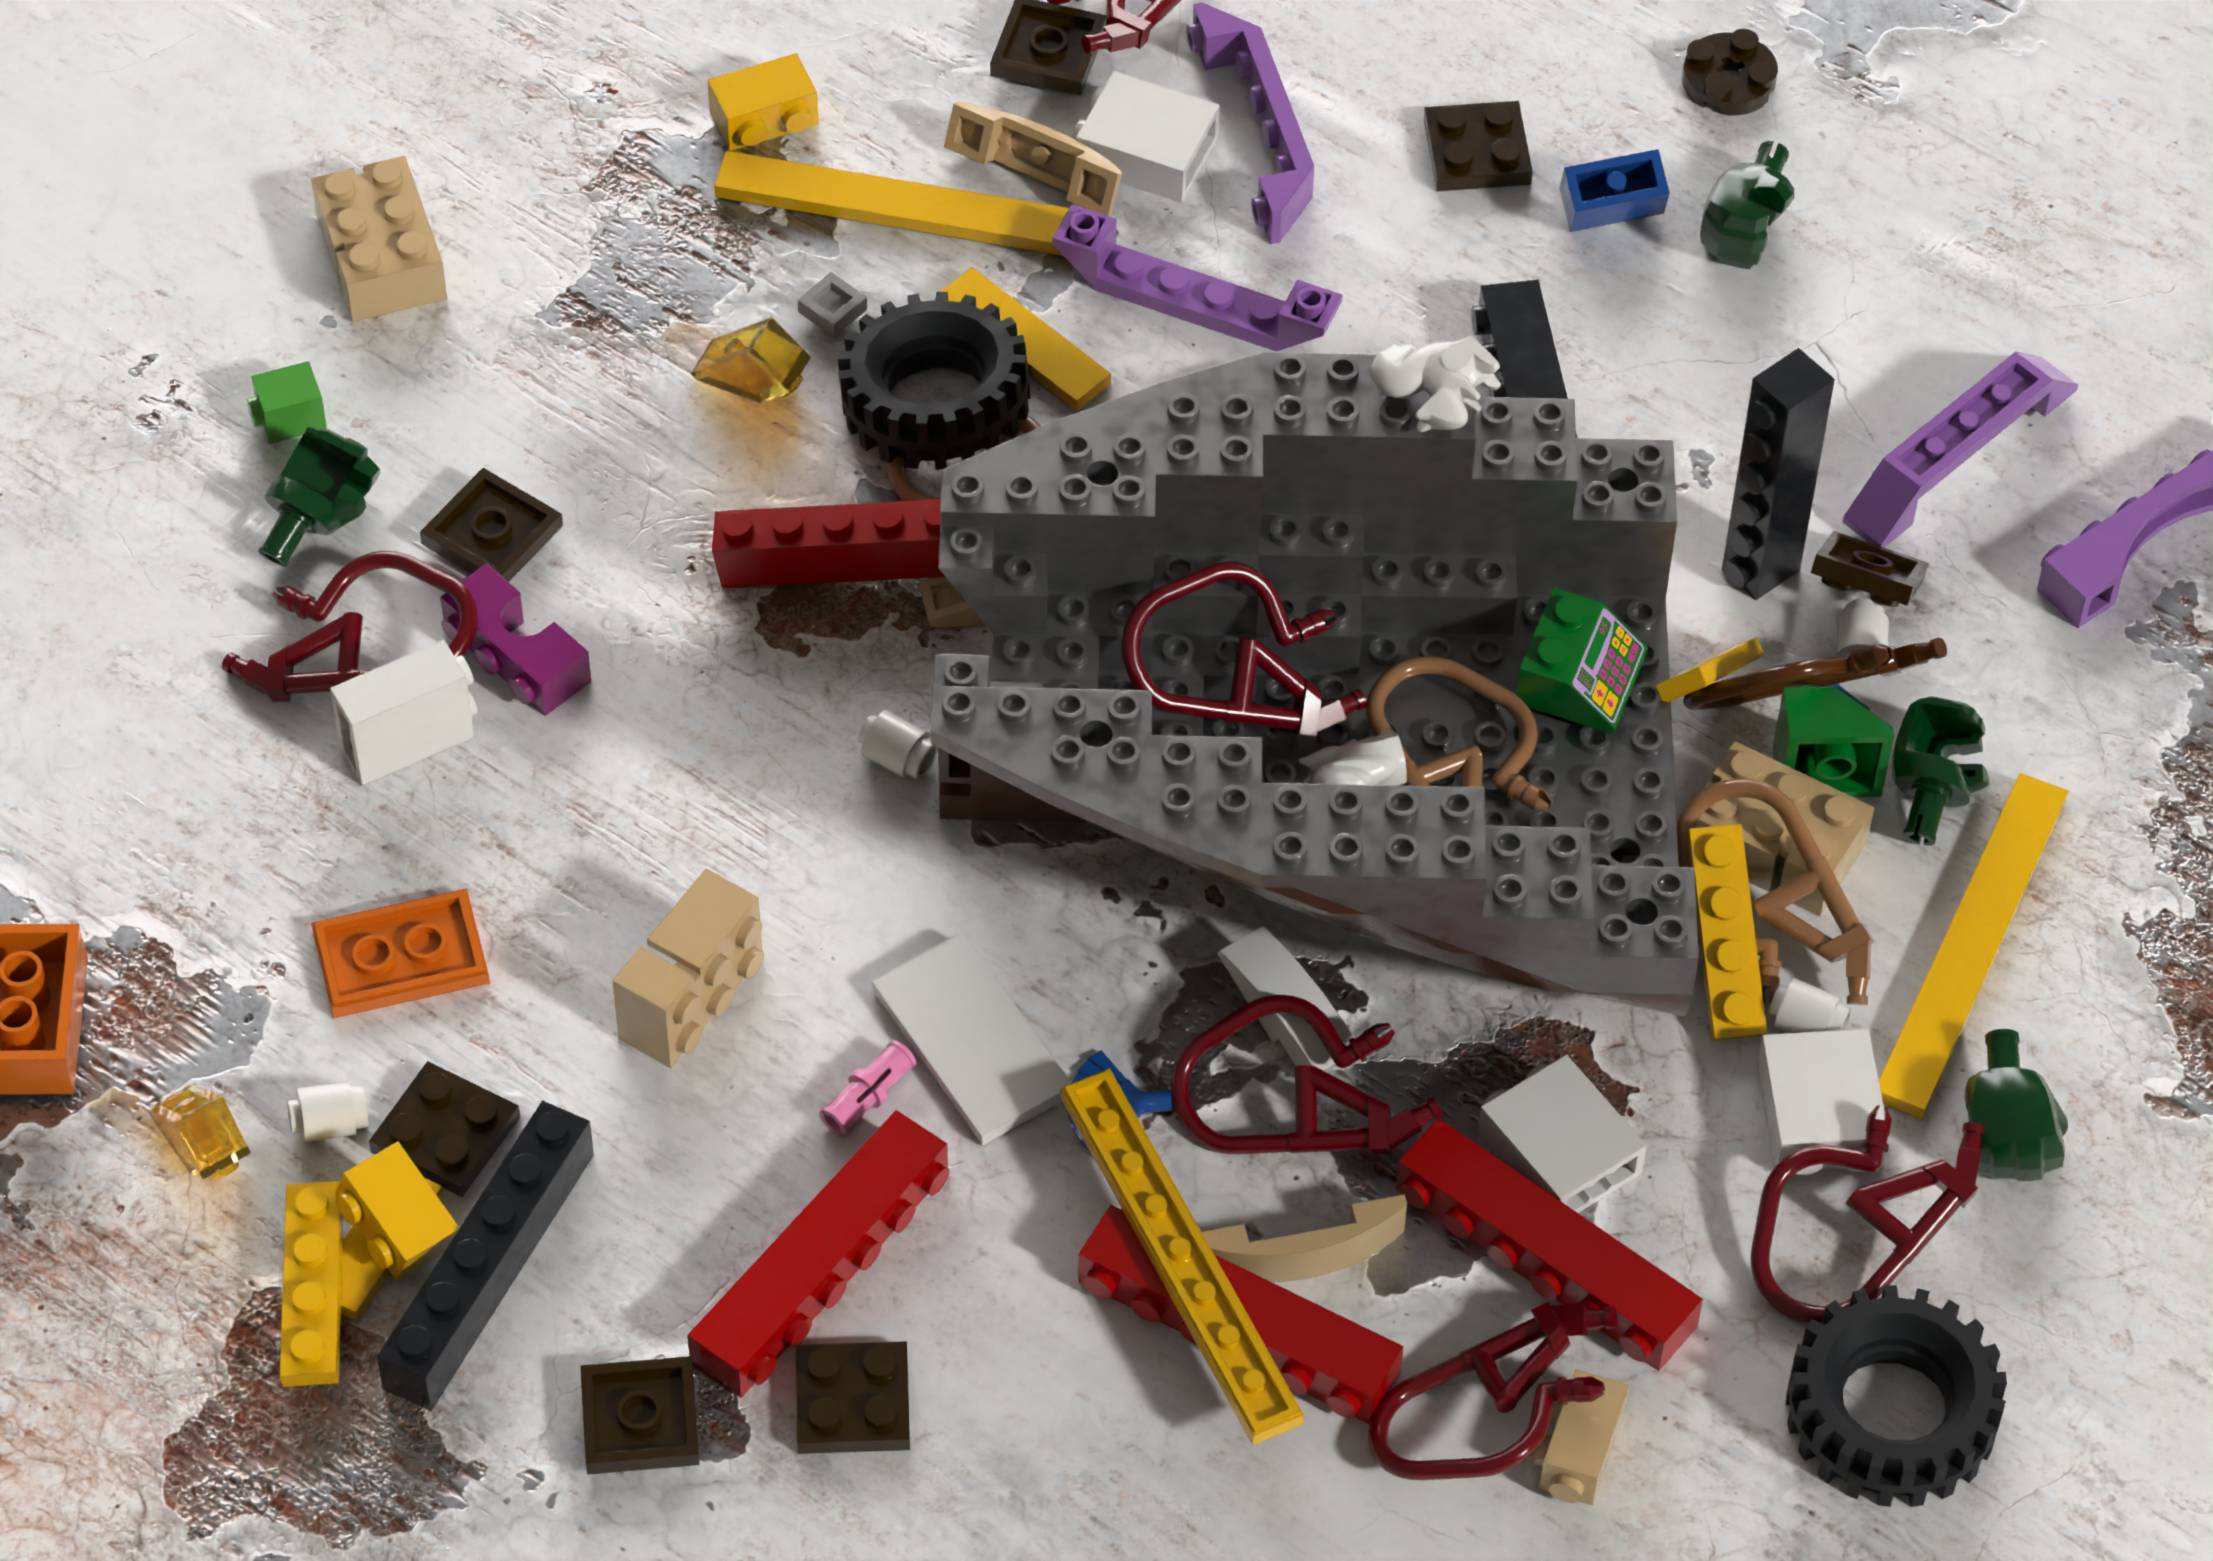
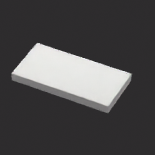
(972, 1038)

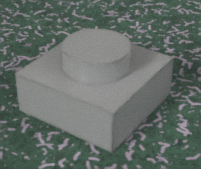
(832, 304)

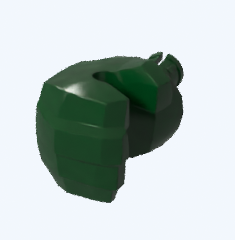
(1743, 206)
(317, 490)
(1920, 765)
(2018, 1114)

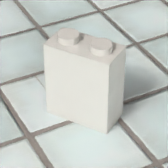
(1150, 134)
(404, 711)
(1818, 1091)
(1562, 1135)

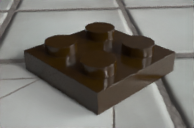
(1045, 46)
(1477, 146)
(491, 525)
(1868, 567)
(447, 1127)
(852, 1397)
(639, 1415)

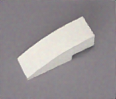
(1267, 968)

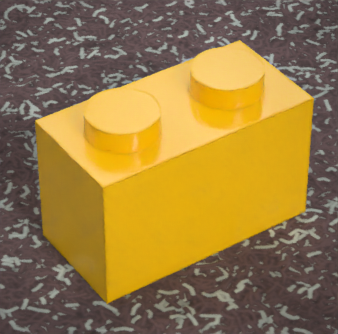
(763, 102)
(395, 1211)

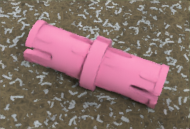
(867, 1088)

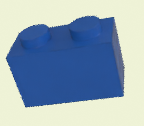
(1614, 190)

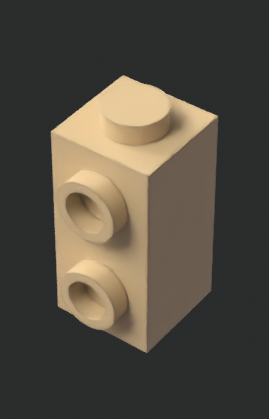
(1581, 1443)

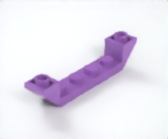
(1230, 41)
(1090, 246)
(1950, 438)

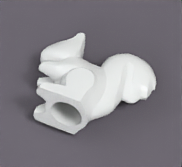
(1445, 372)
(1360, 762)

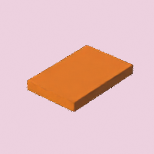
(400, 953)

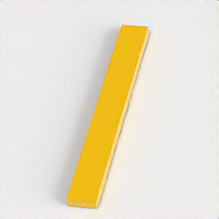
(889, 202)
(1970, 945)
(1182, 1257)

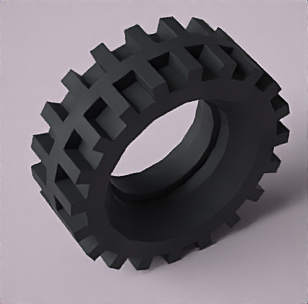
(923, 338)
(1909, 1335)

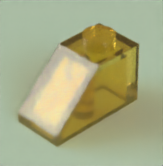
(753, 362)
(201, 1131)

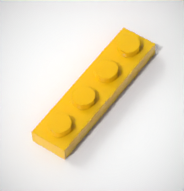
(1726, 933)
(311, 1285)

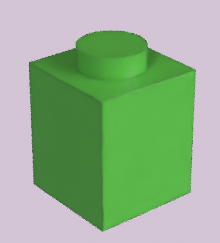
(286, 402)

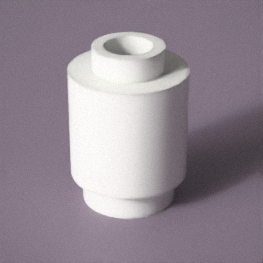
(1861, 626)
(897, 745)
(1808, 1009)
(328, 1111)

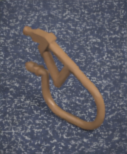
(1469, 759)
(1855, 938)

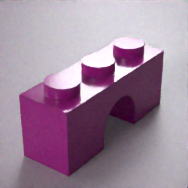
(537, 667)

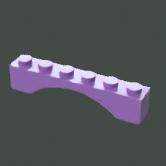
(2088, 571)

